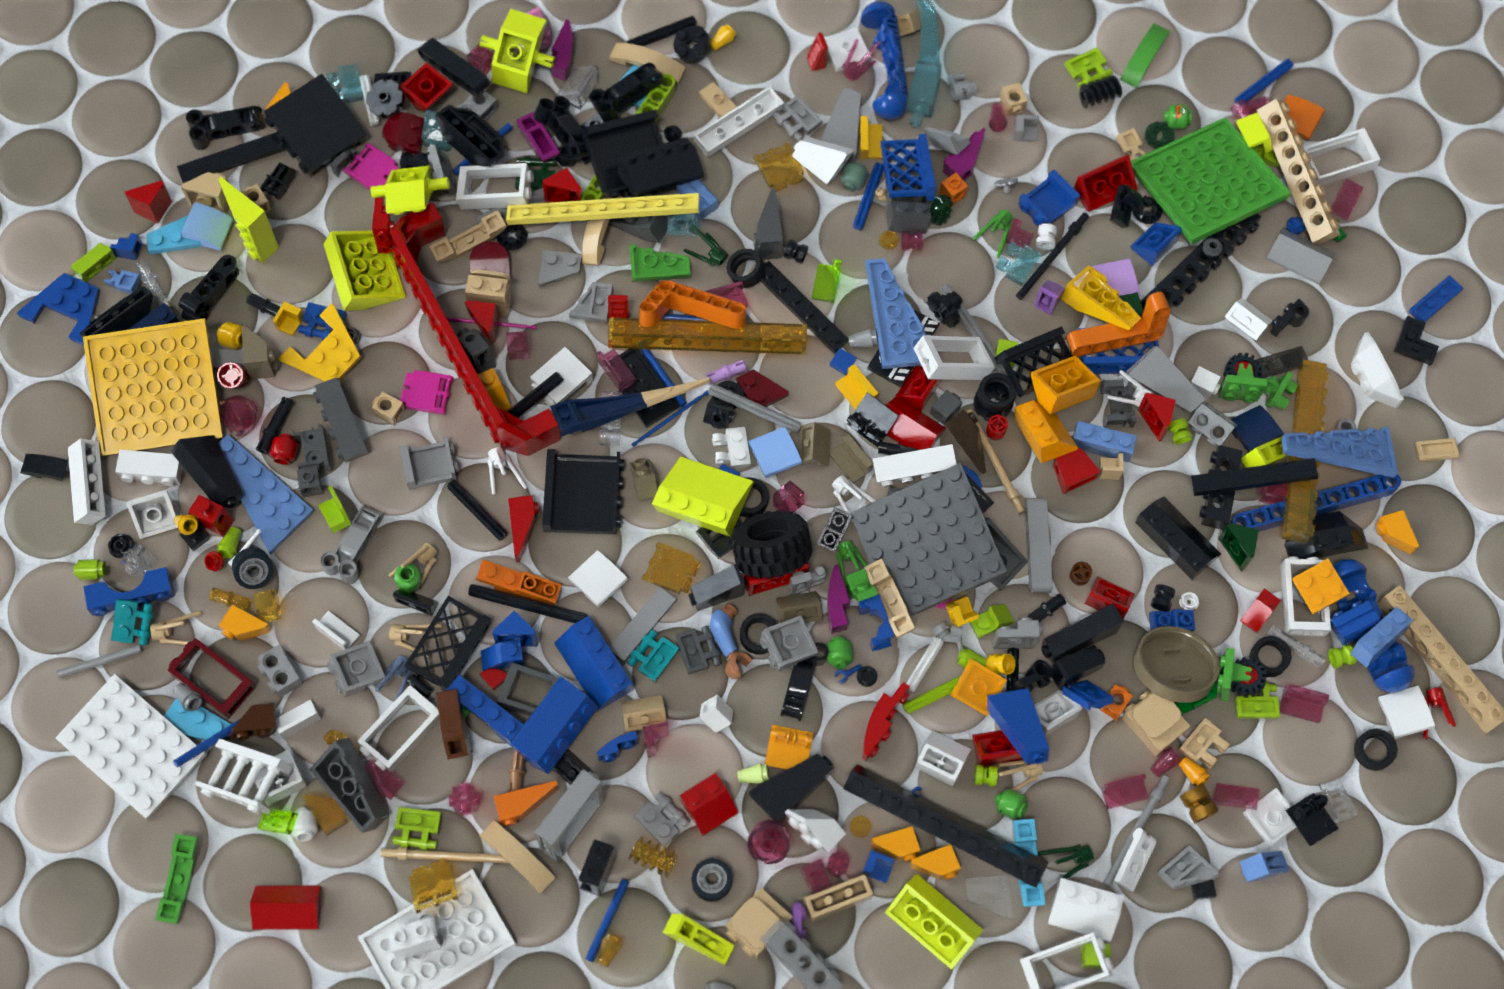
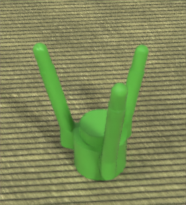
(1000, 221)
(848, 553)

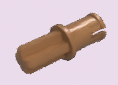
(516, 772)

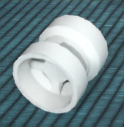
(1046, 236)

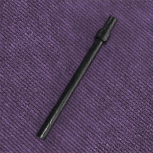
(1073, 230)

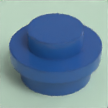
(1296, 225)

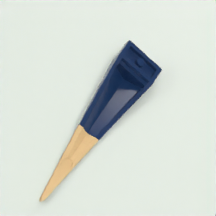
(593, 412)

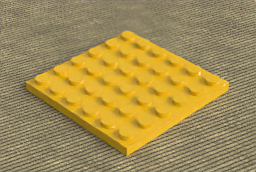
(152, 386)

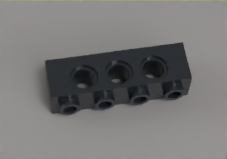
(1220, 517)

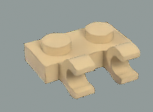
(1200, 741)

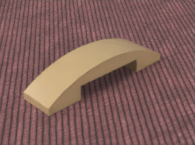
(638, 55)
(465, 242)
(591, 248)
(891, 598)
(517, 856)

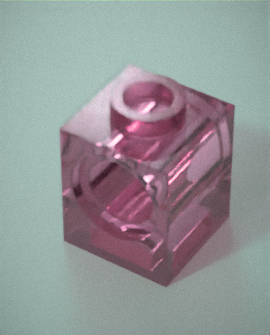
(481, 59)

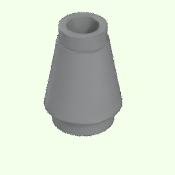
(864, 339)
(188, 698)

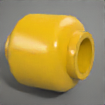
(230, 335)

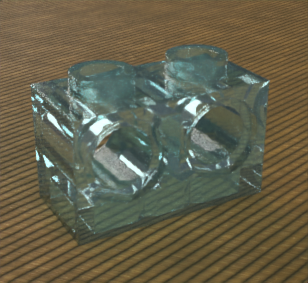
(675, 225)

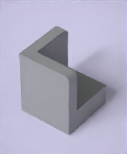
(1025, 128)

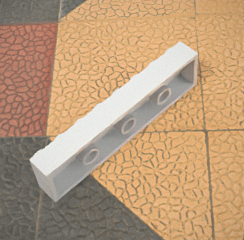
(738, 121)

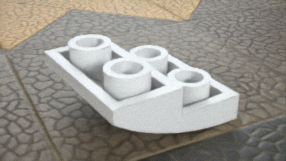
(598, 578)
(1406, 712)

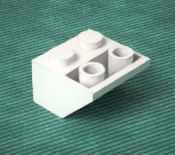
(942, 758)
(283, 784)
(815, 828)

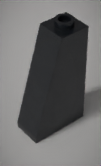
(209, 469)
(1082, 633)
(791, 787)

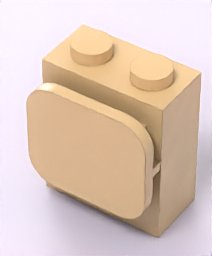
(490, 288)
(1155, 721)
(754, 921)

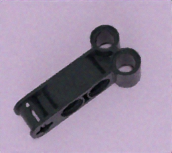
(625, 92)
(222, 124)
(562, 125)
(197, 305)
(800, 684)

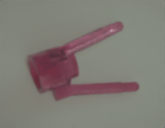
(852, 70)

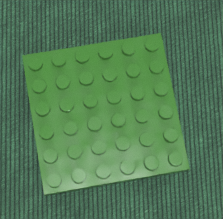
(1209, 180)

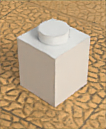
(1206, 382)

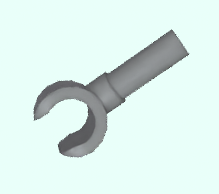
(957, 632)

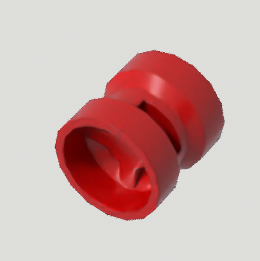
(994, 431)

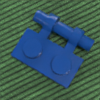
(312, 318)

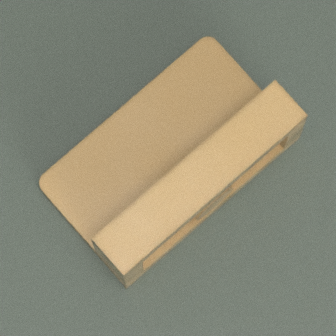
(643, 712)

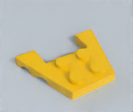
(332, 356)

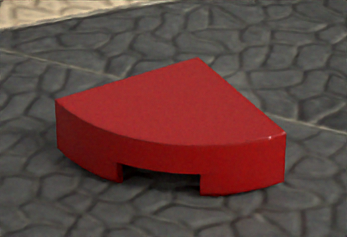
(493, 677)

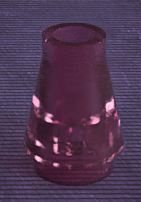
(997, 118)
(1166, 761)

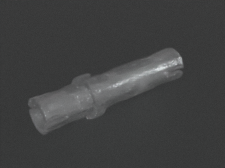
(150, 279)
(1303, 650)

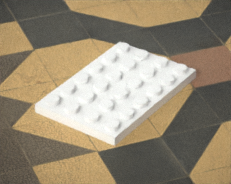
(129, 746)
(468, 937)

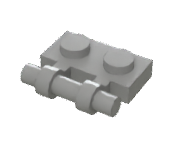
(802, 114)
(803, 581)
(657, 824)

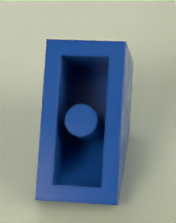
(502, 655)

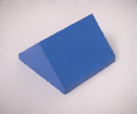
(1156, 242)
(515, 628)

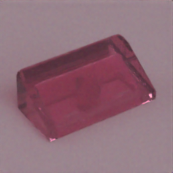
(1236, 796)

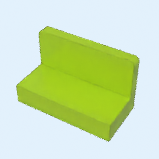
(93, 262)
(334, 513)

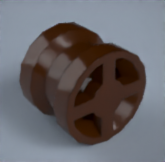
(1083, 570)

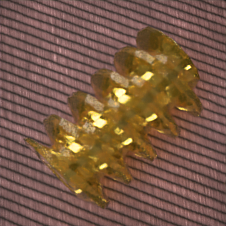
(653, 856)

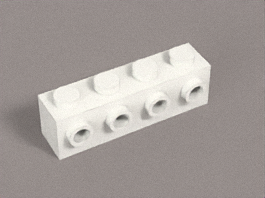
(913, 464)
(86, 481)

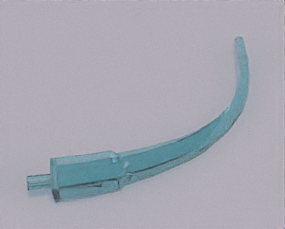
(928, 67)

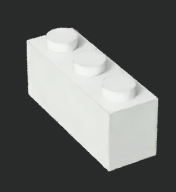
(148, 467)

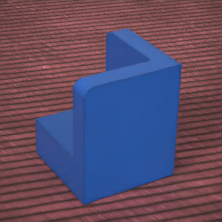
(127, 248)
(878, 867)

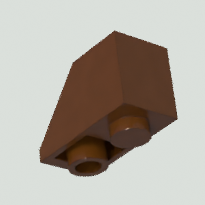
(257, 721)

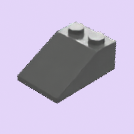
(769, 238)
(1010, 554)

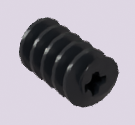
(1100, 89)

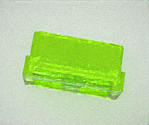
(827, 281)

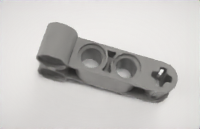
(352, 544)

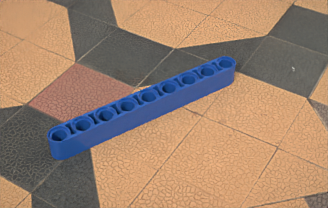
(1323, 500)

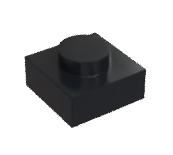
(195, 539)
(1204, 890)

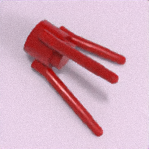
(1437, 699)

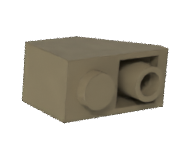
(643, 478)

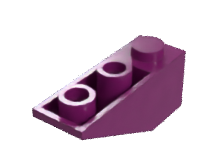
(965, 161)

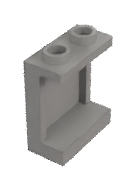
(429, 464)

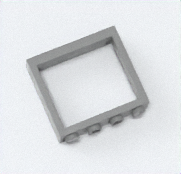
(570, 815)

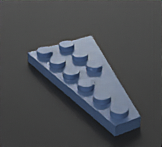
(894, 318)
(1349, 448)
(266, 498)

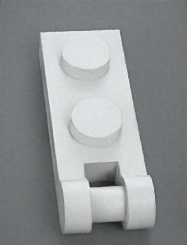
(1135, 860)

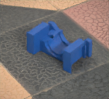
(884, 633)

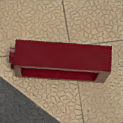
(237, 697)

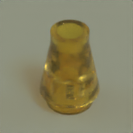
(609, 947)

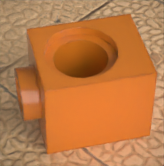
(954, 188)
(1114, 710)

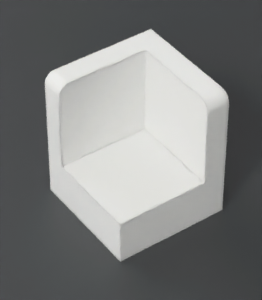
(716, 713)

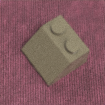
(257, 356)

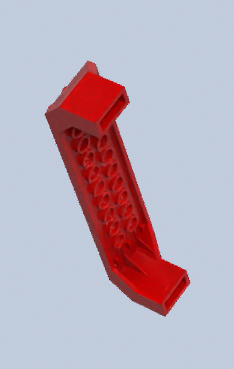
(511, 433)

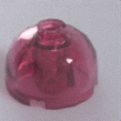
(238, 414)
(769, 842)

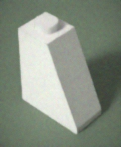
(822, 158)

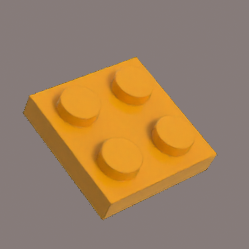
(1320, 586)
(975, 685)

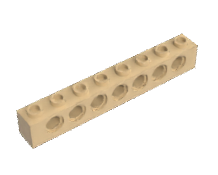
(1329, 228)
(1446, 662)

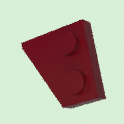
(761, 389)

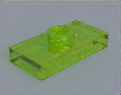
(278, 821)

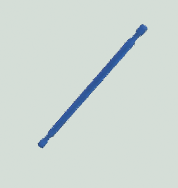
(670, 418)

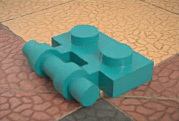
(125, 620)
(657, 660)

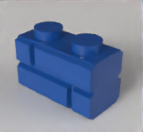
(1354, 622)

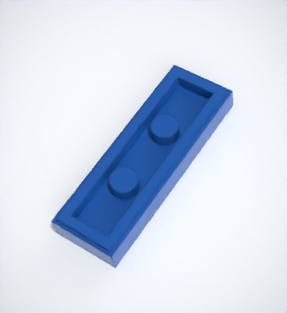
(1436, 299)

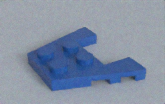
(68, 297)

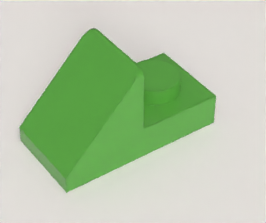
(859, 586)

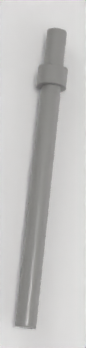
(1156, 796)

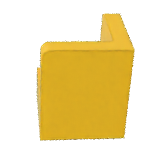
(288, 318)
(961, 611)

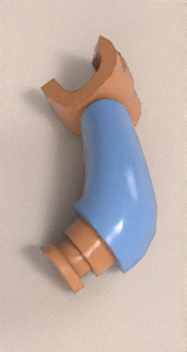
(721, 629)

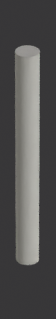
(99, 661)

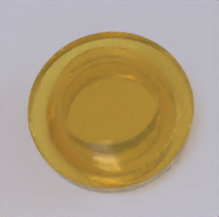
(888, 240)

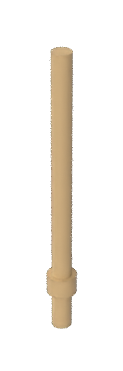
(1012, 494)
(403, 853)

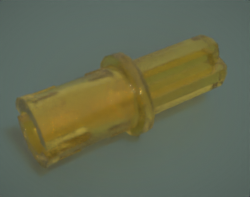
(229, 598)

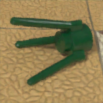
(716, 254)
(1080, 855)

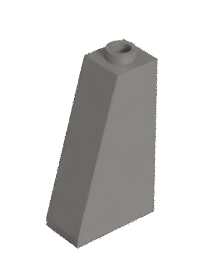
(844, 122)
(1163, 378)

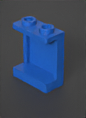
(1049, 200)

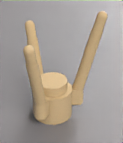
(423, 555)
(162, 630)
(401, 632)
(1030, 771)

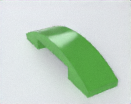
(1144, 55)
(178, 879)

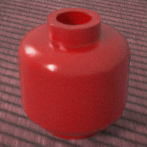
(284, 449)

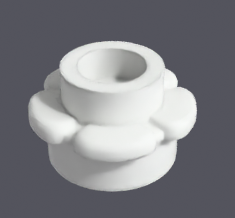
(1189, 596)

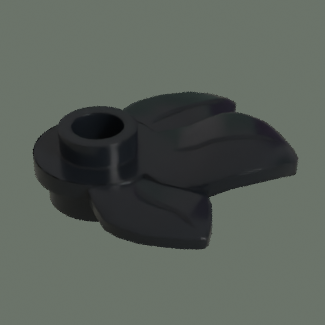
(409, 160)

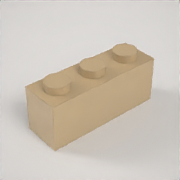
(838, 898)

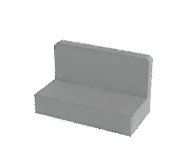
(947, 140)

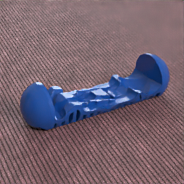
(882, 17)
(1390, 669)

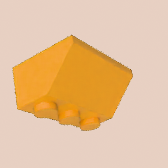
(1064, 384)
(1043, 431)

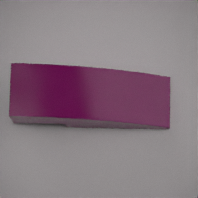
(563, 52)
(537, 137)
(837, 602)

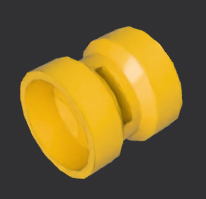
(1001, 663)

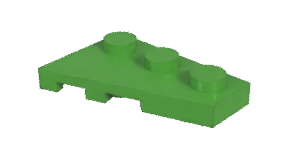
(654, 265)

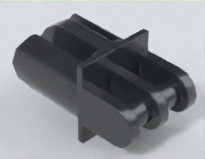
(278, 179)

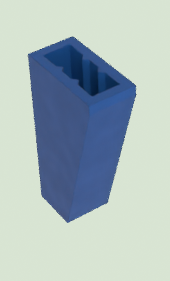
(1020, 723)

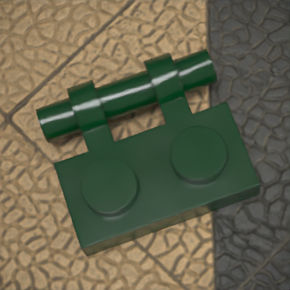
(539, 175)

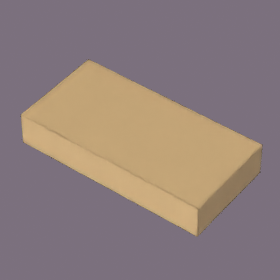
(1436, 450)

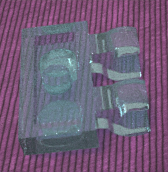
(350, 83)
(1022, 266)

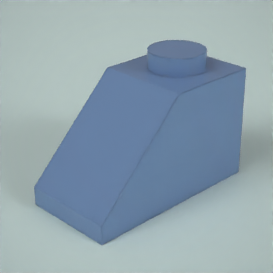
(1264, 866)

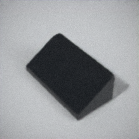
(416, 601)
(570, 766)

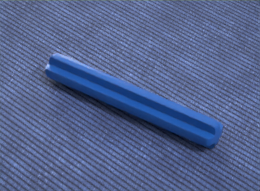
(1265, 81)
(868, 196)

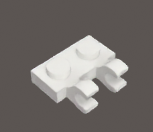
(737, 447)

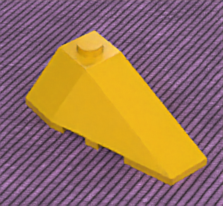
(1094, 296)

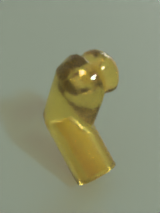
(333, 735)

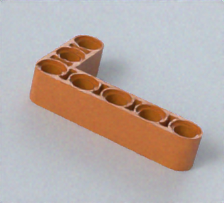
(692, 302)
(1112, 337)

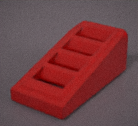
(818, 53)
(618, 306)

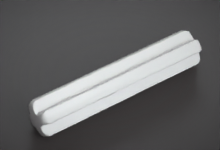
(366, 86)
(924, 663)

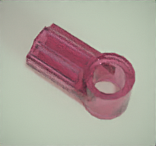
(1243, 108)

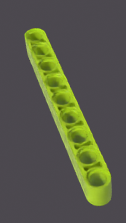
(662, 93)

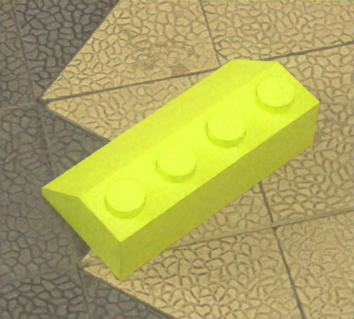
(934, 921)

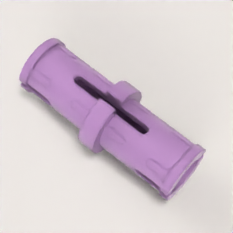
(726, 372)

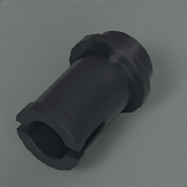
(419, 685)

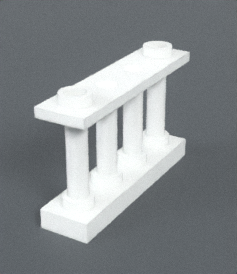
(244, 756)

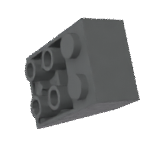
(907, 213)
(646, 228)

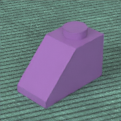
(1049, 296)

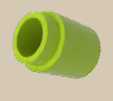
(90, 569)

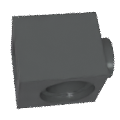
(946, 407)
(310, 482)

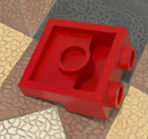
(381, 226)

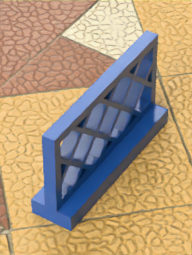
(922, 167)
(1113, 364)

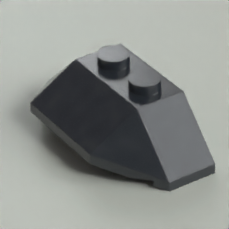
(470, 135)
(122, 314)
(1332, 536)

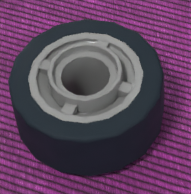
(257, 577)
(715, 868)

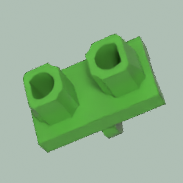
(1285, 384)

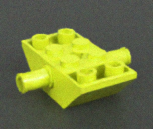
(521, 32)
(409, 189)

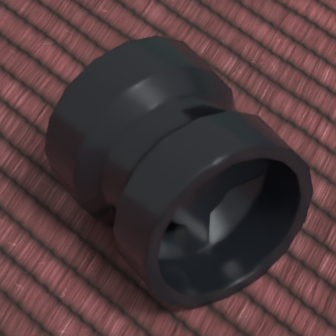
(795, 251)
(1163, 598)

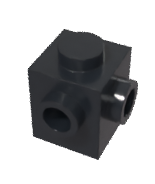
(719, 413)

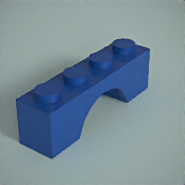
(155, 586)
(487, 710)

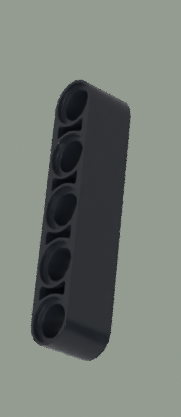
(453, 67)

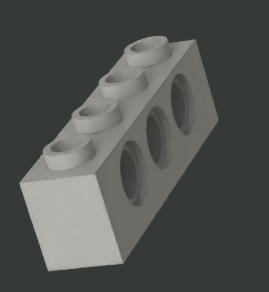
(775, 941)

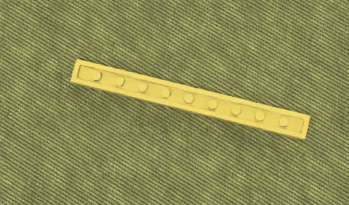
(603, 209)

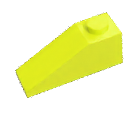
(1265, 454)
(698, 938)

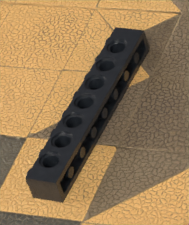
(1200, 272)

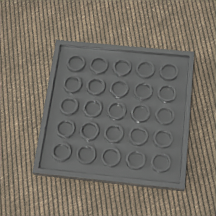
(931, 539)

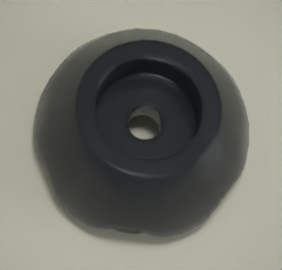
(565, 161)
(118, 540)

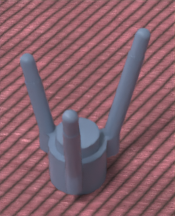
(397, 668)

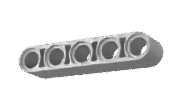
(1038, 545)

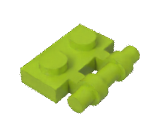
(1086, 63)
(1258, 706)
(417, 821)

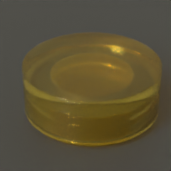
(860, 826)

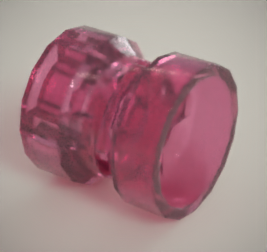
(912, 240)
(838, 868)

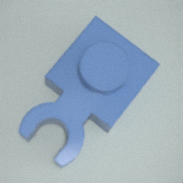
(124, 282)

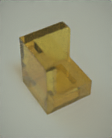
(267, 606)

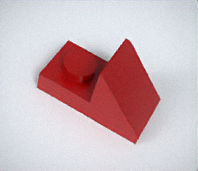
(1260, 610)

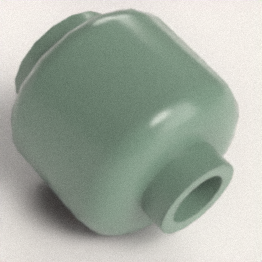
(854, 176)

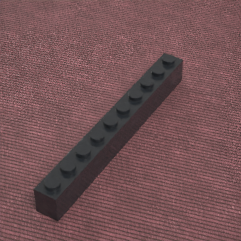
(946, 825)

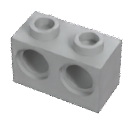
(484, 110)
(1215, 418)
(275, 673)

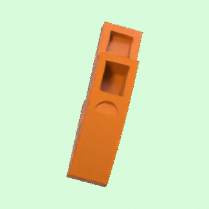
(518, 583)

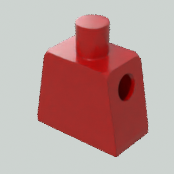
(1074, 470)
(209, 513)

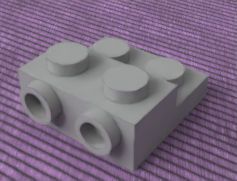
(1023, 636)
(788, 643)
(355, 668)

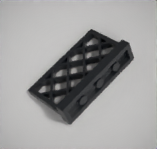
(1027, 349)
(464, 652)

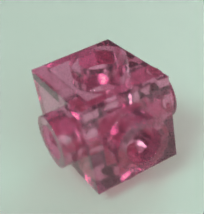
(466, 806)

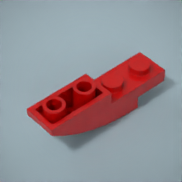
(878, 725)

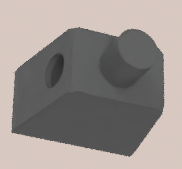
(473, 346)

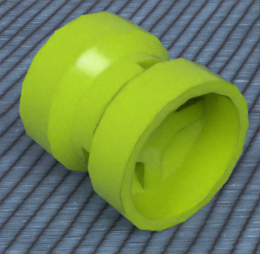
(1180, 431)
(1341, 656)
(982, 772)

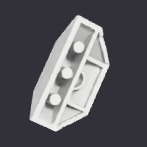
(1374, 373)

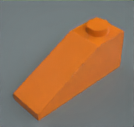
(520, 803)

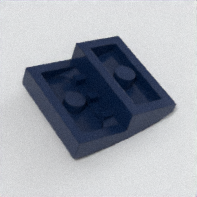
(1256, 428)

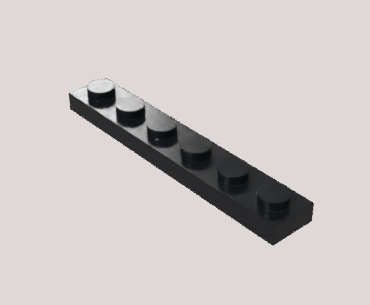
(803, 308)

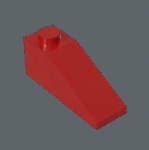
(522, 522)

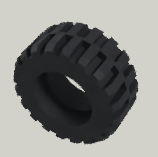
(771, 544)

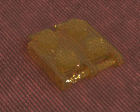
(779, 167)
(671, 569)
(432, 884)

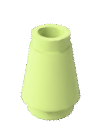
(754, 774)

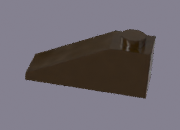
(967, 434)

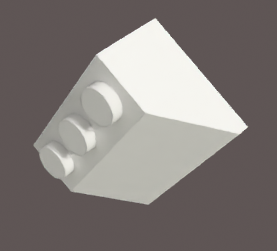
(1085, 909)

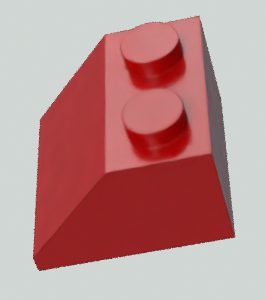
(709, 804)

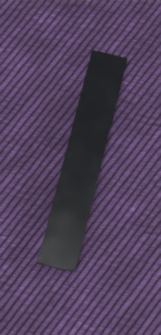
(232, 157)
(1254, 477)

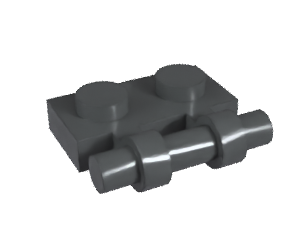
(692, 651)

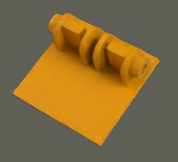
(788, 747)

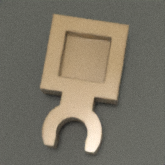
(1130, 142)

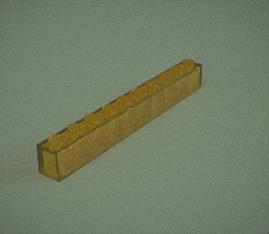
(708, 336)
(1307, 418)

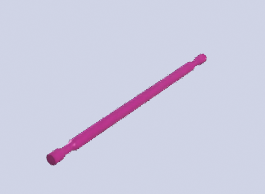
(499, 323)

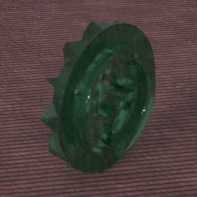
(1154, 129)
(940, 204)

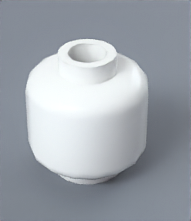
(305, 825)

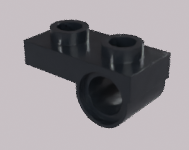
(1125, 200)
(1290, 318)
(1033, 679)

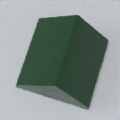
(1239, 543)

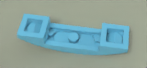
(1025, 837)

